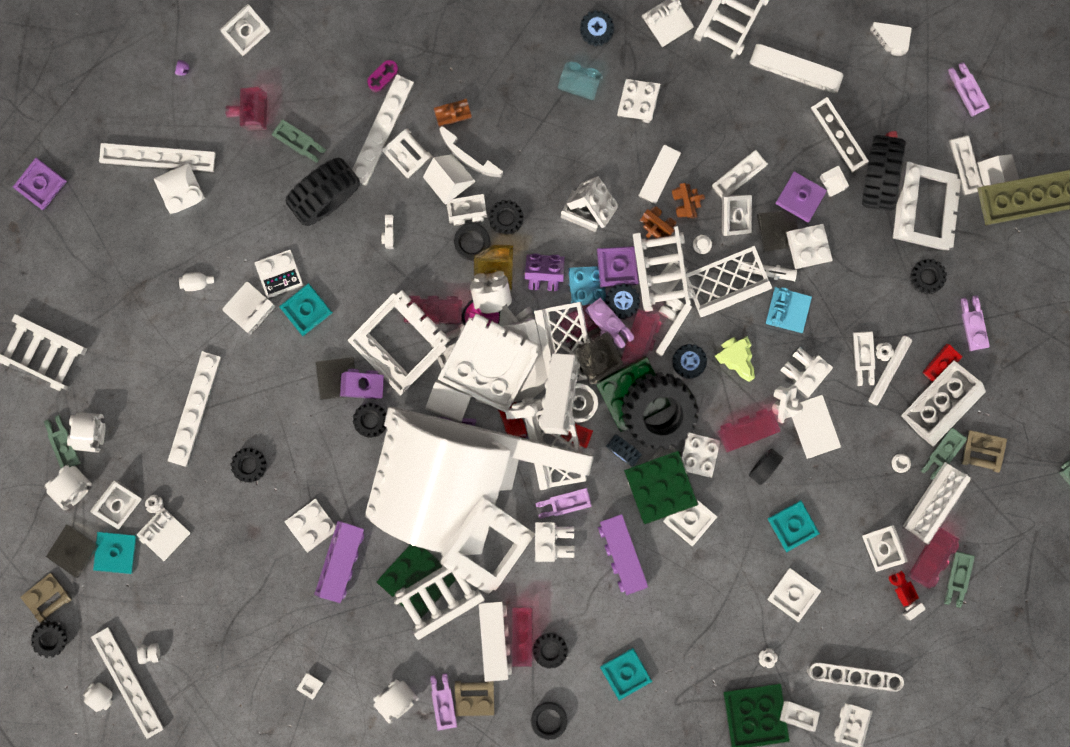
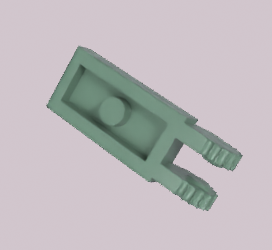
(296, 140)
(945, 450)
(65, 454)
(959, 577)

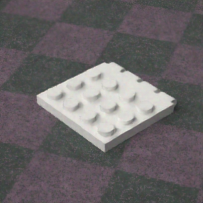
(489, 363)

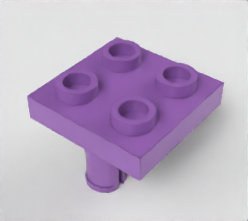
(544, 268)

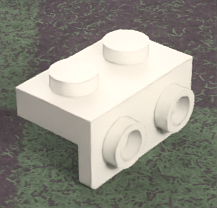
(467, 209)
(853, 725)

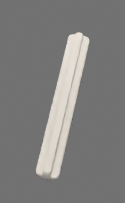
(890, 370)

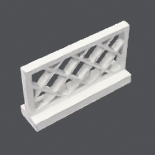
(736, 296)
(546, 332)
(543, 472)
(936, 502)

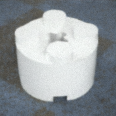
(490, 292)
(590, 405)
(86, 432)
(68, 487)
(395, 701)

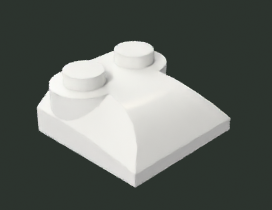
(179, 188)

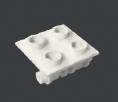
(667, 21)
(638, 100)
(700, 454)
(163, 534)

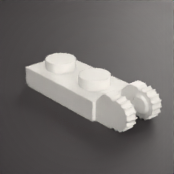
(864, 356)

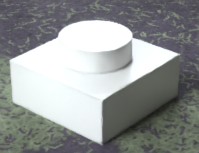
(913, 610)
(310, 686)

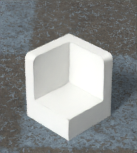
(834, 181)

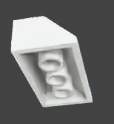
(943, 403)

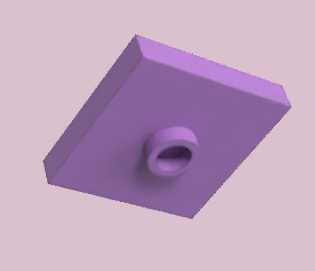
(39, 184)
(801, 197)
(617, 266)

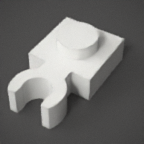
(388, 236)

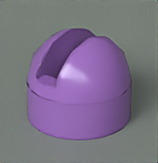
(182, 68)

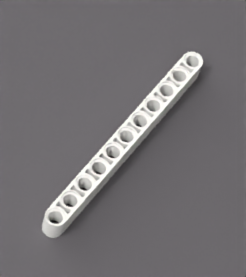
(520, 447)

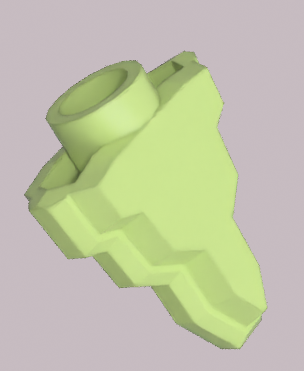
(737, 357)

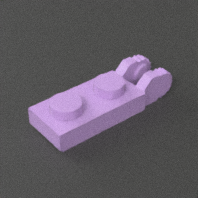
(969, 90)
(609, 322)
(974, 325)
(566, 503)
(443, 704)

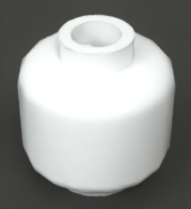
(98, 697)

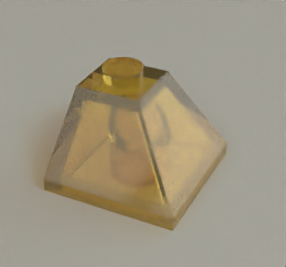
(495, 259)

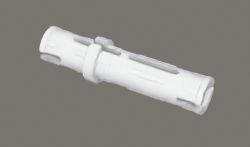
(790, 273)

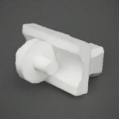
(788, 403)

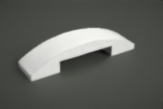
(488, 169)

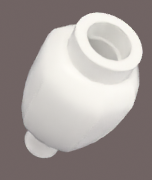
(194, 281)

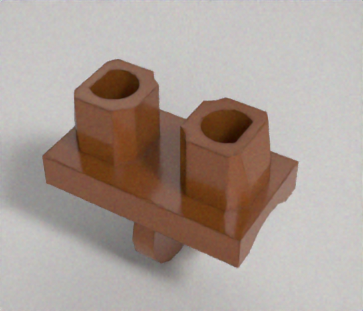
(452, 112)
(688, 209)
(655, 225)

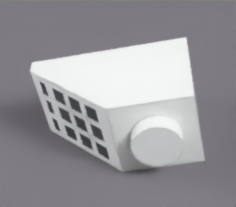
(892, 37)

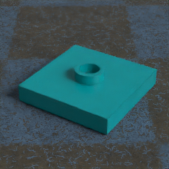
(305, 309)
(793, 526)
(115, 553)
(626, 674)

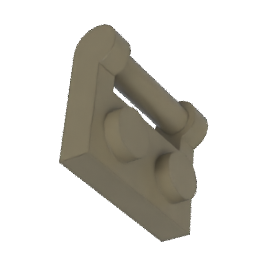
(987, 445)
(42, 593)
(474, 704)

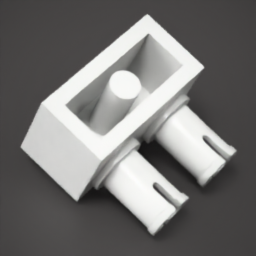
(813, 375)
(545, 545)

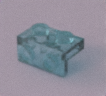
(579, 80)

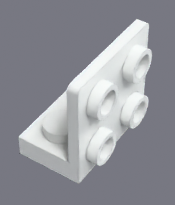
(597, 199)
(248, 308)

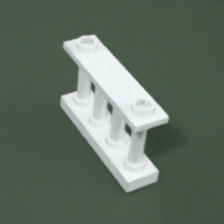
(714, 14)
(648, 280)
(39, 334)
(438, 617)

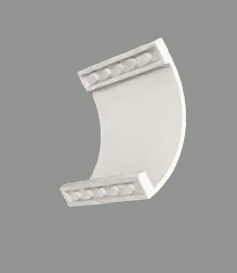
(432, 485)

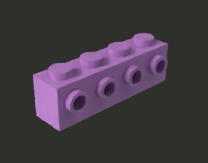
(623, 555)
(339, 562)

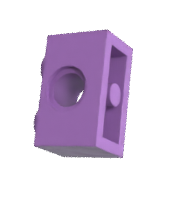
(351, 388)

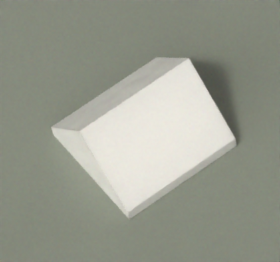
(245, 30)
(997, 170)
(447, 177)
(736, 214)
(580, 216)
(448, 401)
(116, 504)
(884, 548)

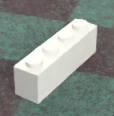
(839, 135)
(559, 394)
(493, 641)

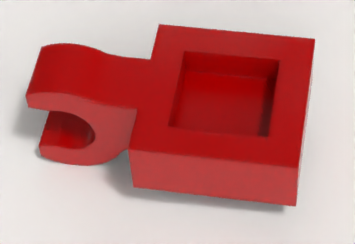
(905, 590)

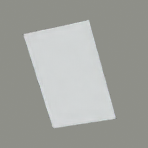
(816, 428)

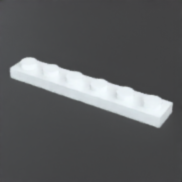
(382, 128)
(156, 157)
(194, 409)
(127, 683)

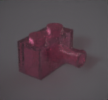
(251, 109)

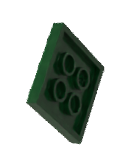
(616, 386)
(661, 487)
(410, 568)
(755, 716)

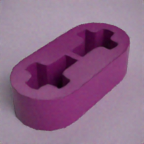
(379, 73)

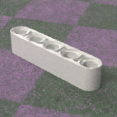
(796, 68)
(864, 680)

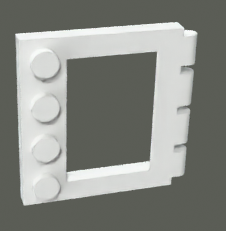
(907, 206)
(381, 359)
(500, 522)

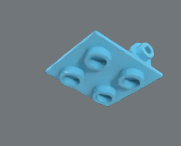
(585, 285)
(788, 310)

